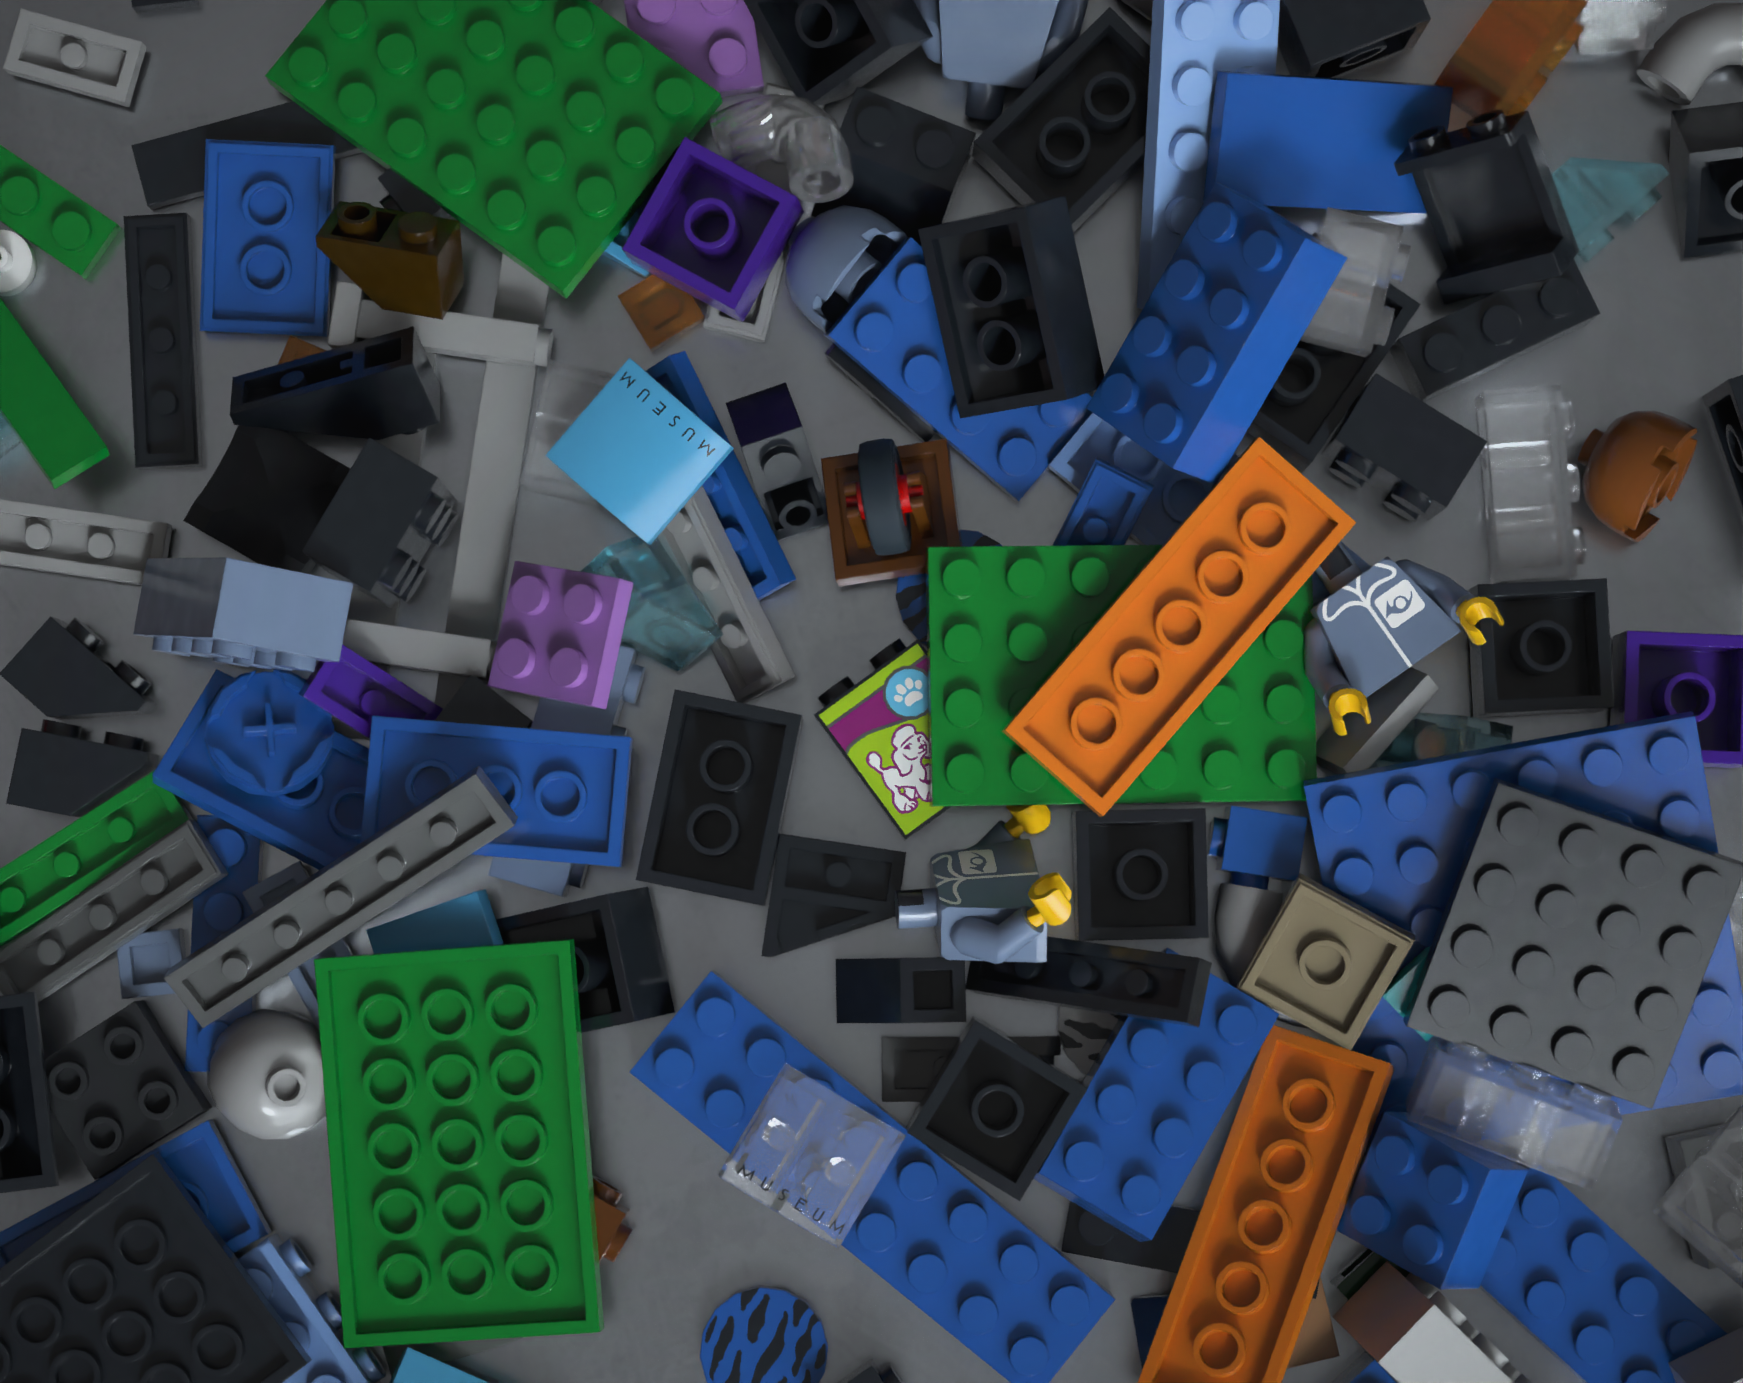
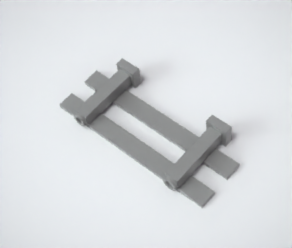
(513, 349)

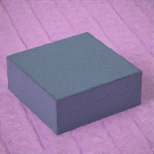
(147, 960)

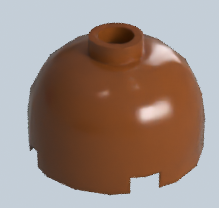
(1635, 468)

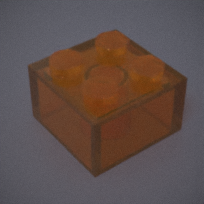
(1506, 49)

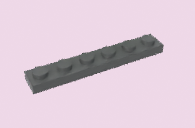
(341, 896)

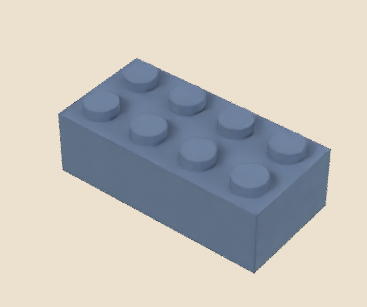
(242, 612)

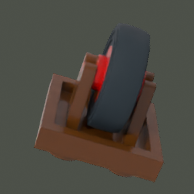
(889, 508)

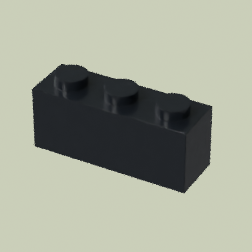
(1492, 332)

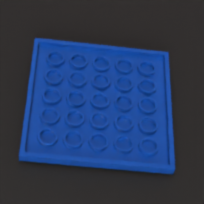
(1403, 829)

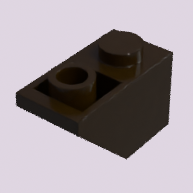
(396, 256)

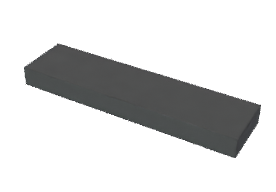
(110, 913)

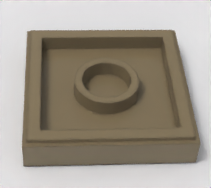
(1325, 961)

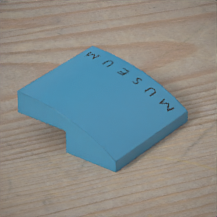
(639, 451)

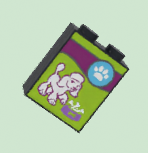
(885, 733)

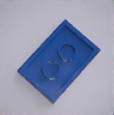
(261, 237)

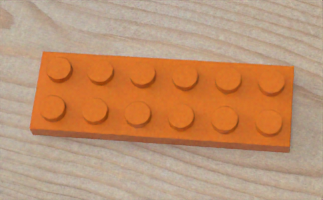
(1179, 627)
(1269, 1214)

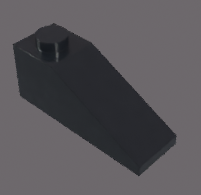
(349, 391)

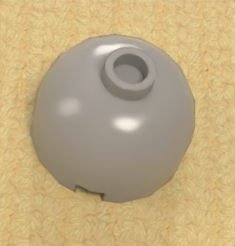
(269, 1074)

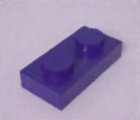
(358, 690)

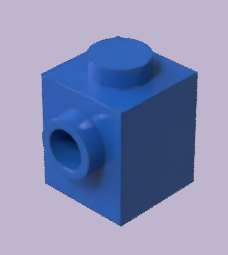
(1257, 845)

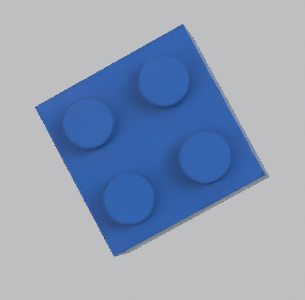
(1431, 1203)

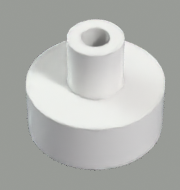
(17, 263)

